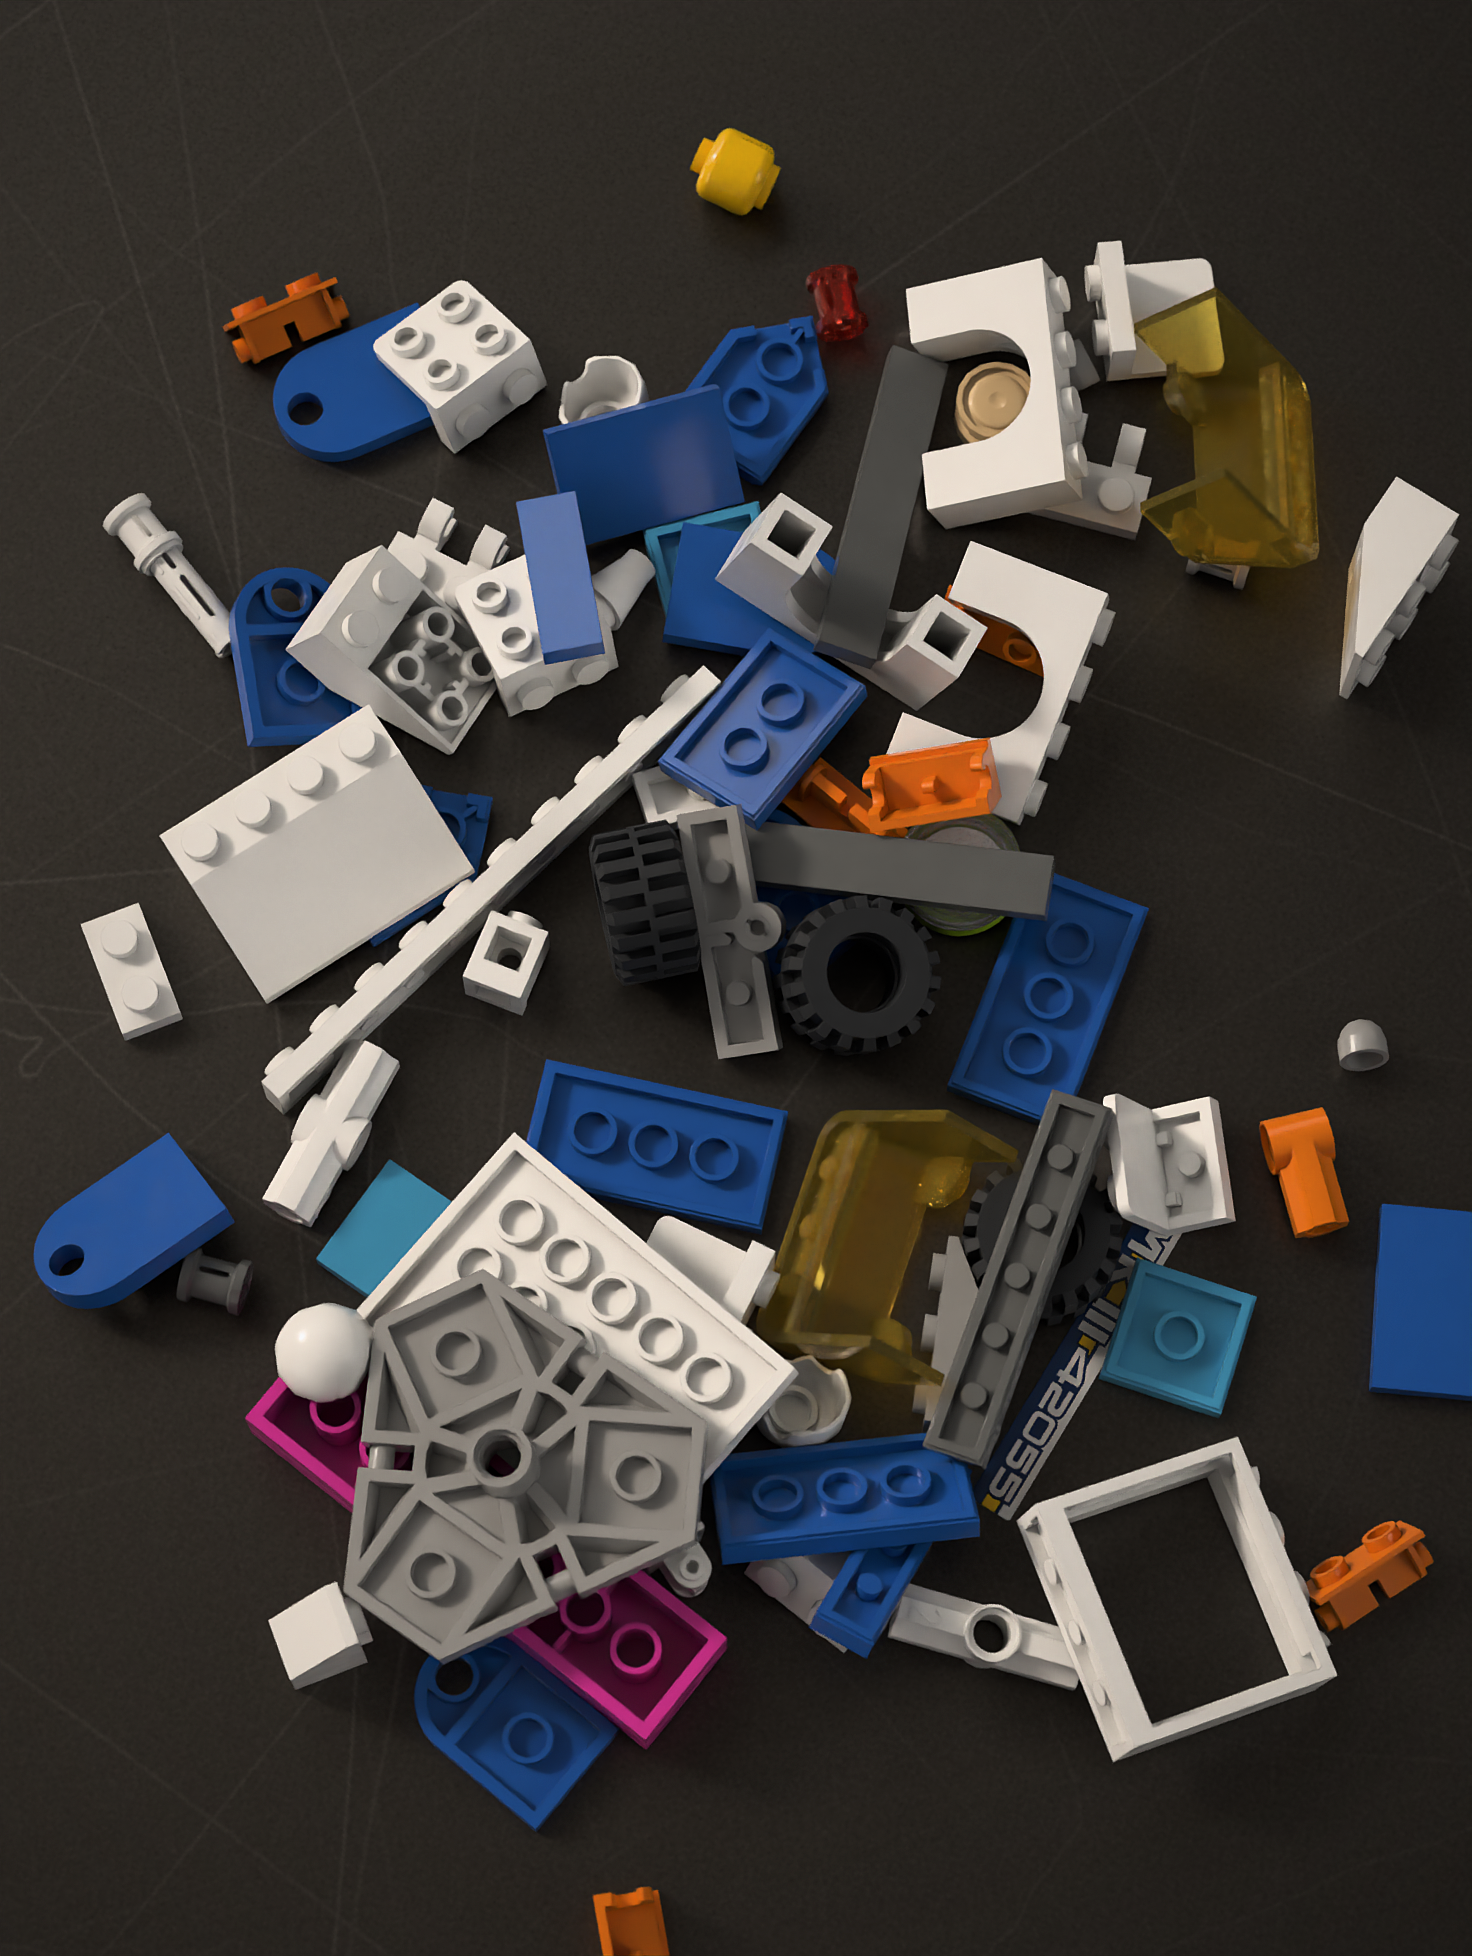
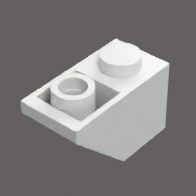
(321, 1636)

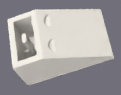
(1394, 564)
(398, 649)

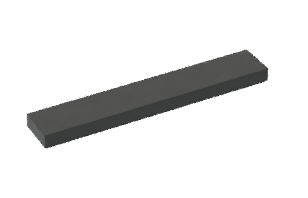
(881, 508)
(902, 870)
(1018, 1279)

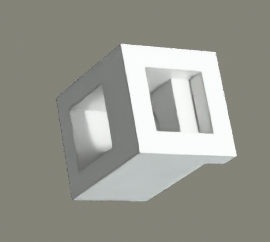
(503, 936)

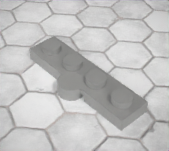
(732, 931)

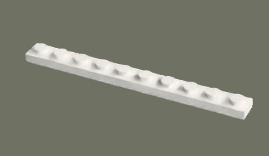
(468, 905)

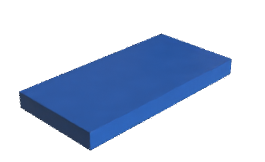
(1047, 1001)
(659, 1145)
(839, 1499)

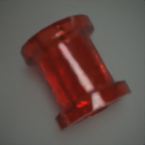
(837, 302)

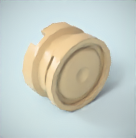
(989, 400)

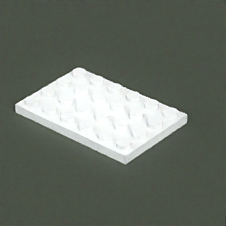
(601, 1281)

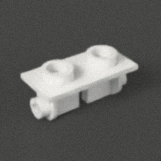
(687, 1570)

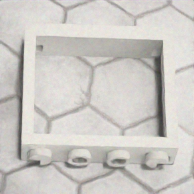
(1088, 1630)

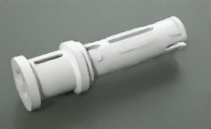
(161, 555)

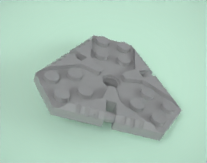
(599, 1476)

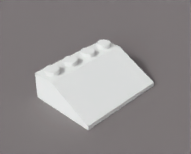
(317, 853)

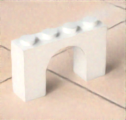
(1037, 455)
(782, 576)
(1062, 624)

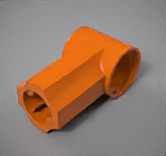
(1302, 1154)

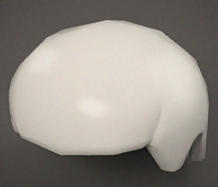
(603, 387)
(324, 1352)
(809, 1408)

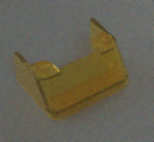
(1250, 440)
(857, 1231)

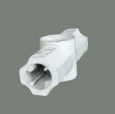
(331, 1132)
(948, 1624)

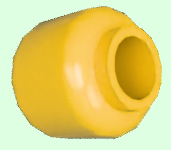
(735, 171)

